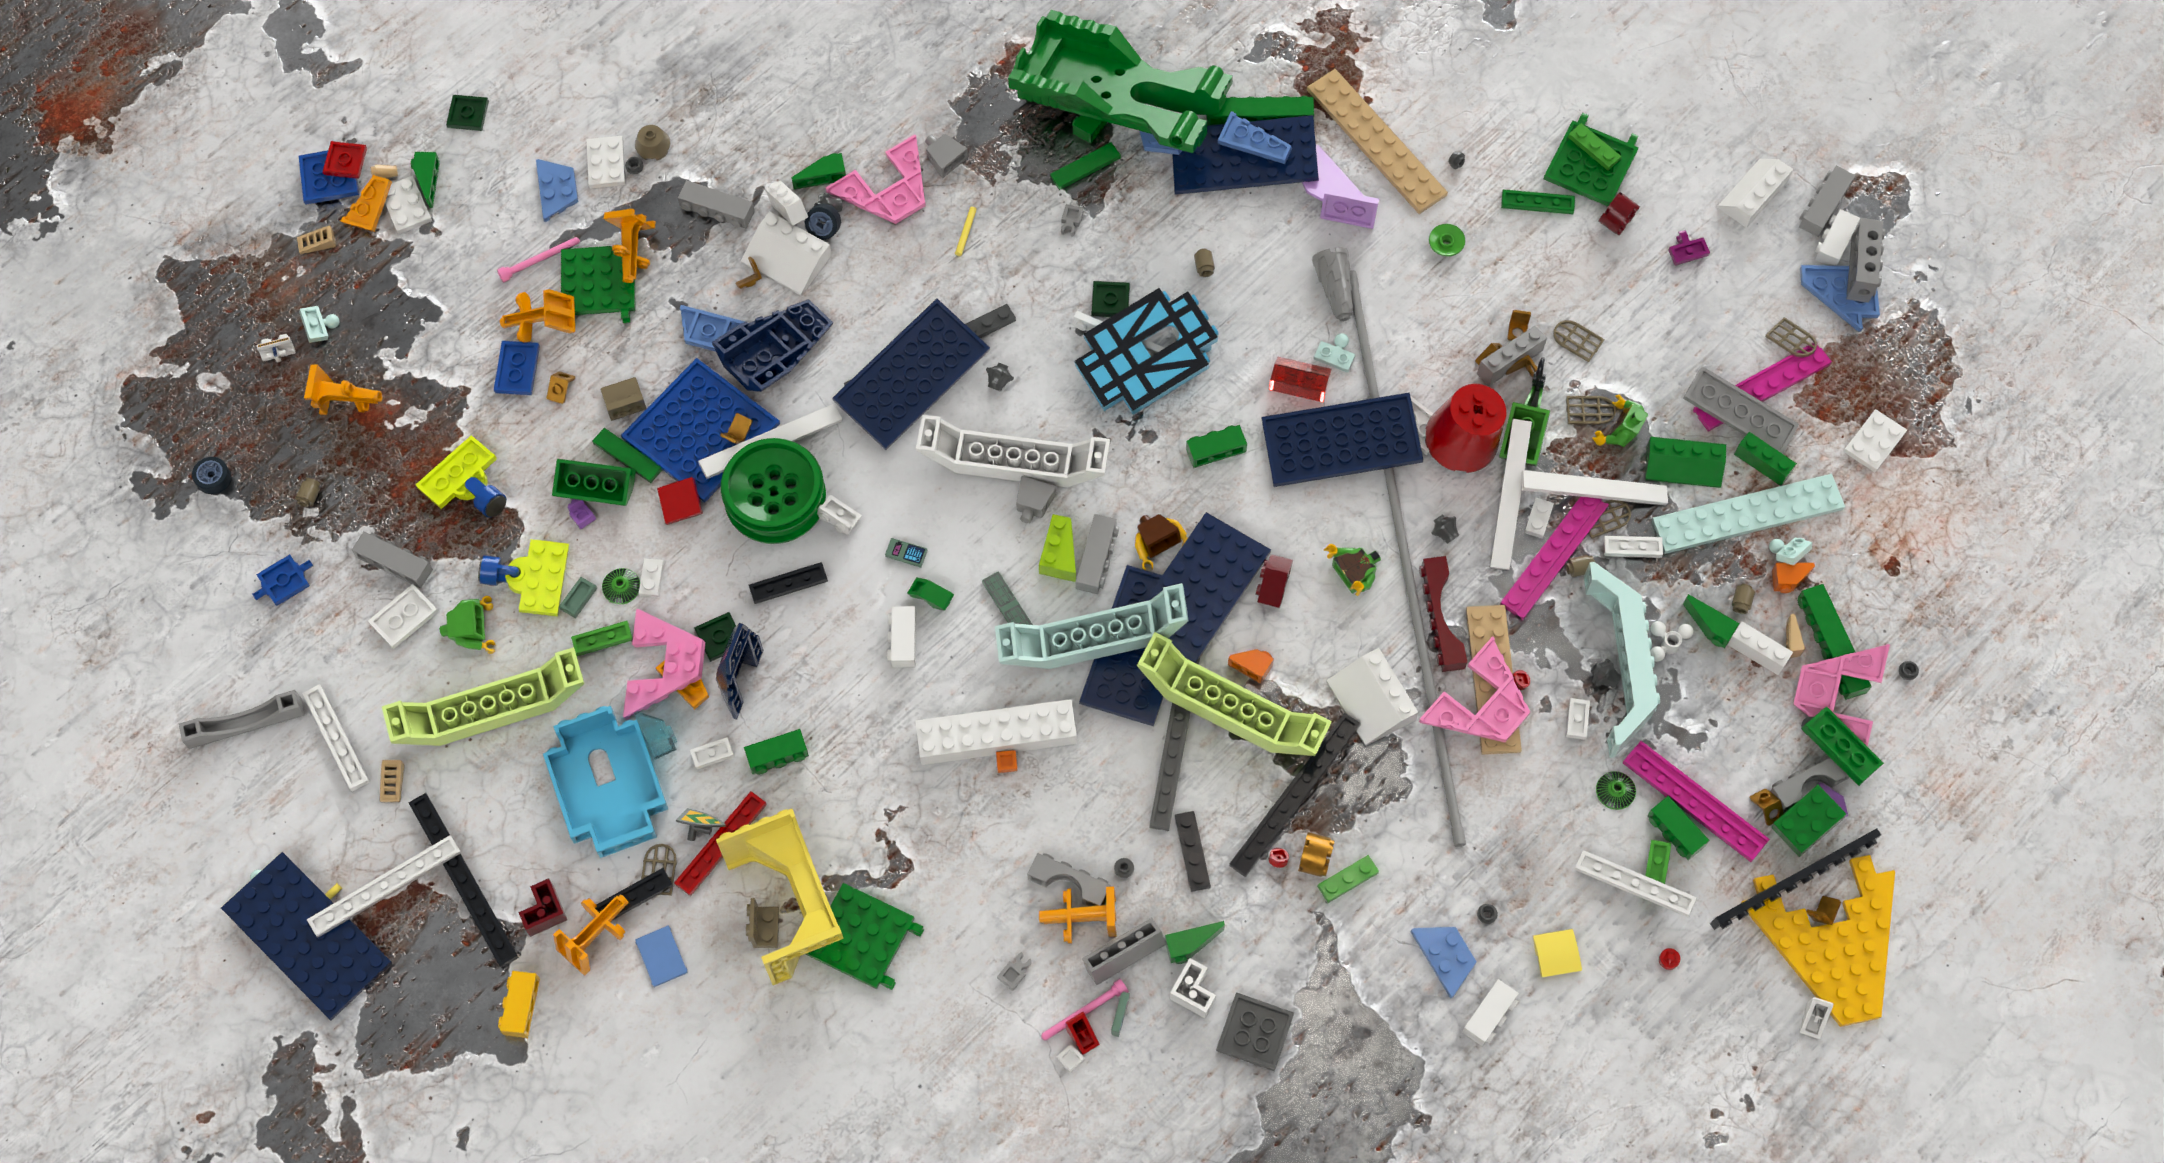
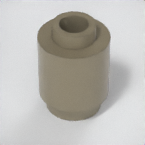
(1204, 262)
(308, 492)
(1578, 565)
(1743, 599)

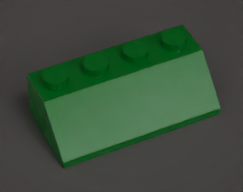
(1685, 462)
(593, 482)

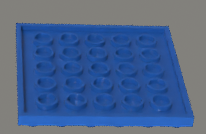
(688, 423)

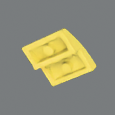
(1557, 953)

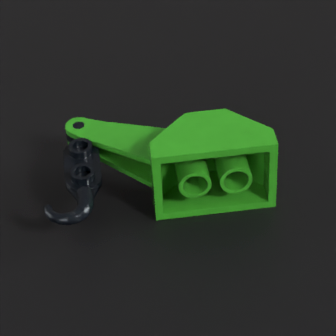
(1537, 415)

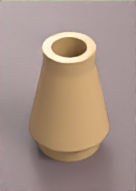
(384, 171)

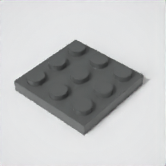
(1255, 1031)

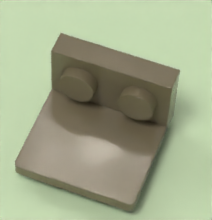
(623, 398)
(763, 925)

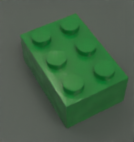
(1808, 820)

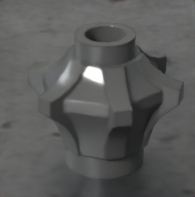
(835, 202)
(998, 376)
(1445, 528)
(1605, 674)

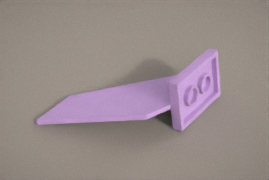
(1340, 196)

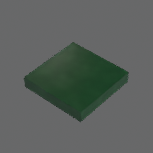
(467, 112)
(1109, 298)
(716, 635)

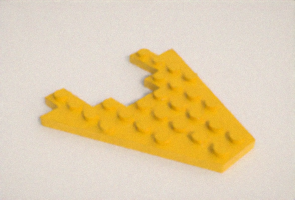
(1839, 960)

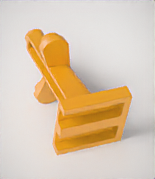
(630, 226)
(557, 314)
(321, 390)
(1082, 914)
(574, 948)

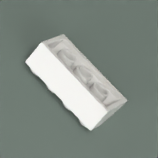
(1755, 190)

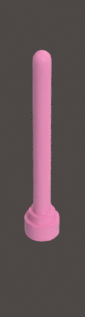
(506, 272)
(1116, 990)

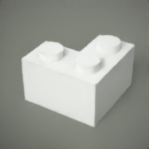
(1188, 990)

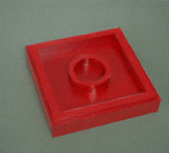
(344, 159)
(679, 500)

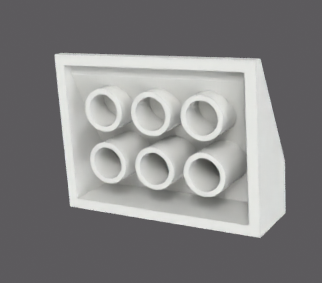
(786, 253)
(1373, 696)

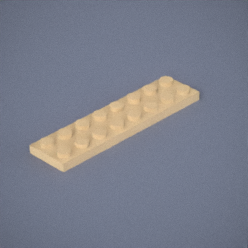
(1483, 624)

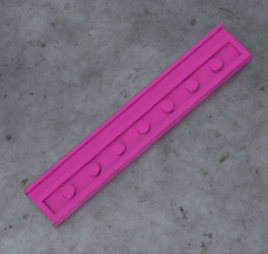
(1775, 379)
(1553, 555)
(1696, 801)

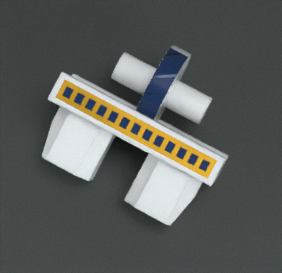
(276, 349)

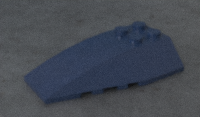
(772, 345)
(741, 648)

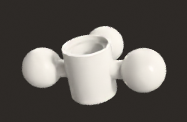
(1658, 628)

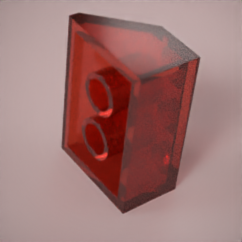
(1300, 379)

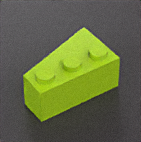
(1058, 551)

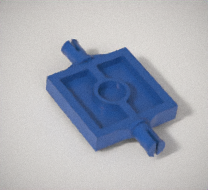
(283, 580)

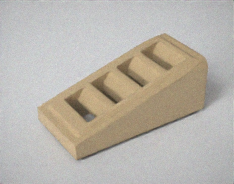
(314, 235)
(1793, 637)
(385, 772)

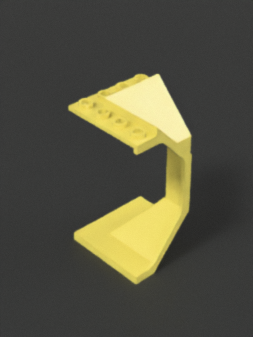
(781, 847)

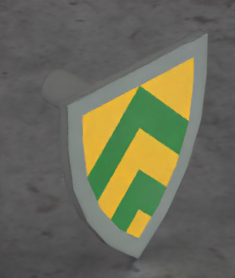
(698, 822)

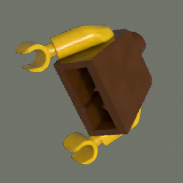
(1156, 536)

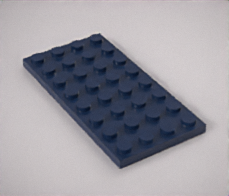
(1224, 168)
(911, 374)
(1342, 439)
(1215, 572)
(1115, 680)
(275, 915)

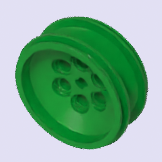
(756, 466)

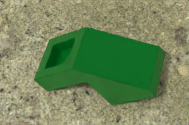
(931, 593)

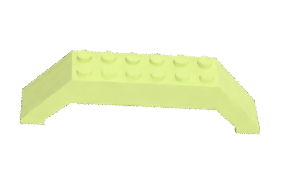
(1229, 703)
(486, 705)

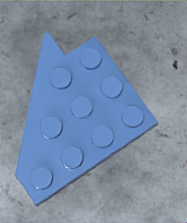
(1830, 287)

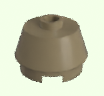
(652, 142)

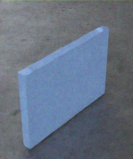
(661, 956)

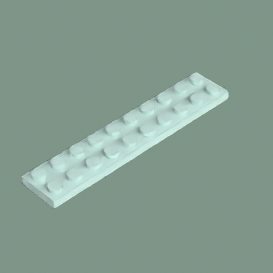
(1748, 513)

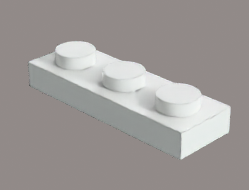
(1633, 546)

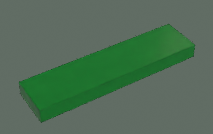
(1085, 166)
(1538, 201)
(627, 455)

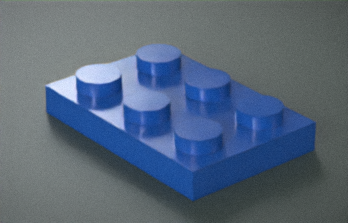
(516, 368)

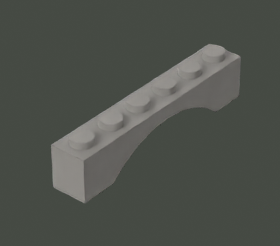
(209, 730)

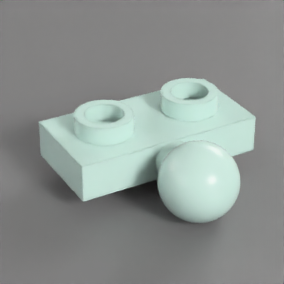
(315, 325)
(1335, 355)
(1792, 551)

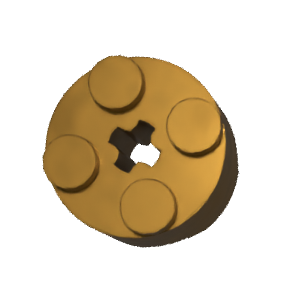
(1315, 853)

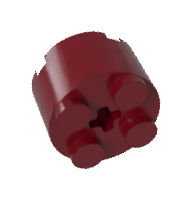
(1619, 213)

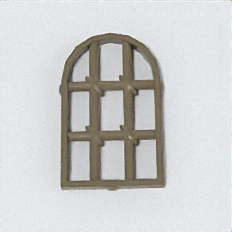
(1791, 332)
(1579, 346)
(1583, 414)
(1615, 519)
(655, 860)

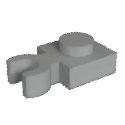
(1071, 217)
(1012, 973)

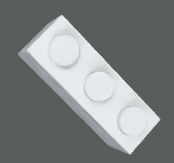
(786, 202)
(1836, 238)
(902, 637)
(1760, 648)
(1491, 1013)

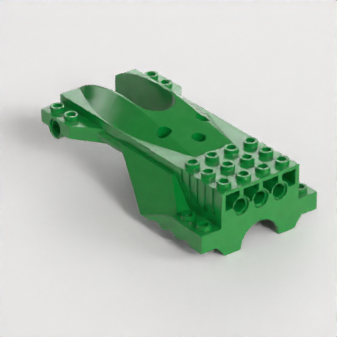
(1100, 76)

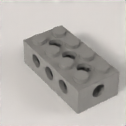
(1865, 260)

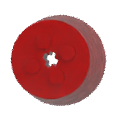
(1467, 428)

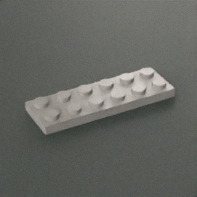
(1740, 409)

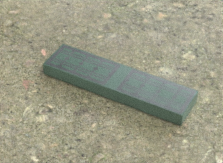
(1005, 599)

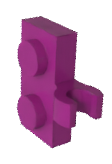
(1688, 250)

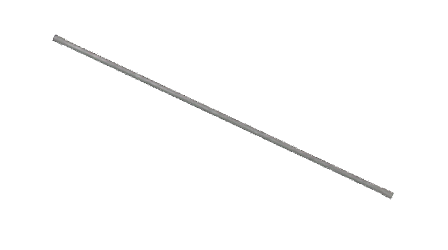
(1457, 829)

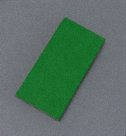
(1842, 746)

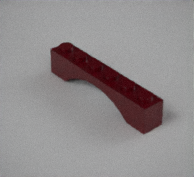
(1450, 649)

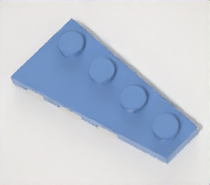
(1245, 137)

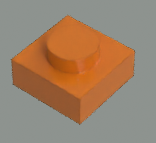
(1006, 761)

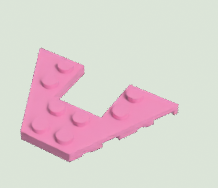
(898, 199)
(681, 667)
(1821, 681)
(1498, 716)

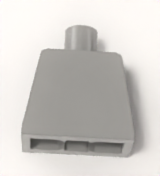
(945, 153)
(1034, 498)

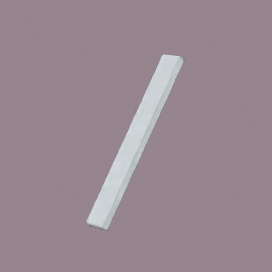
(791, 431)
(1594, 487)
(1510, 494)
(383, 886)

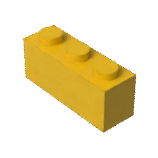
(519, 1004)

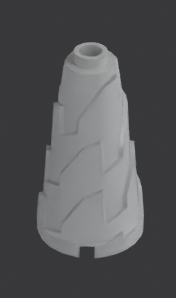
(1333, 273)

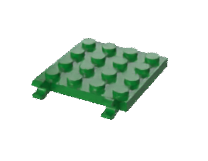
(1582, 174)
(596, 282)
(870, 937)

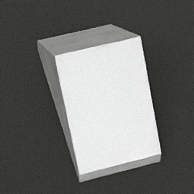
(1815, 1017)

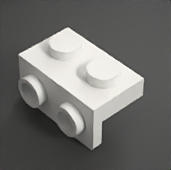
(838, 514)

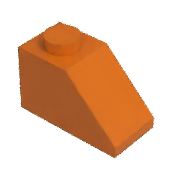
(1789, 577)
(1252, 663)

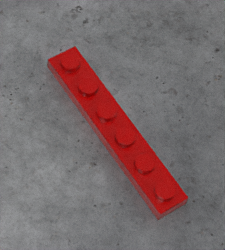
(711, 854)

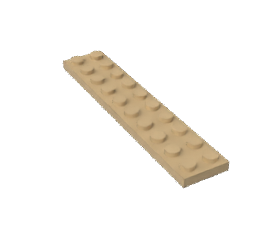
(1377, 141)

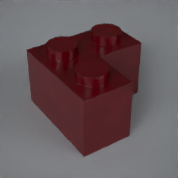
(1275, 577)
(547, 911)

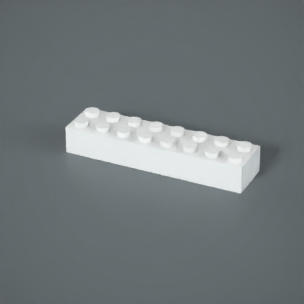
(996, 731)

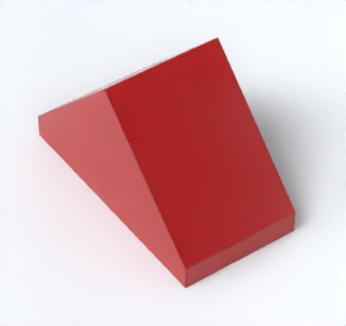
(1081, 1033)

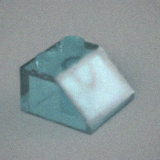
(657, 734)

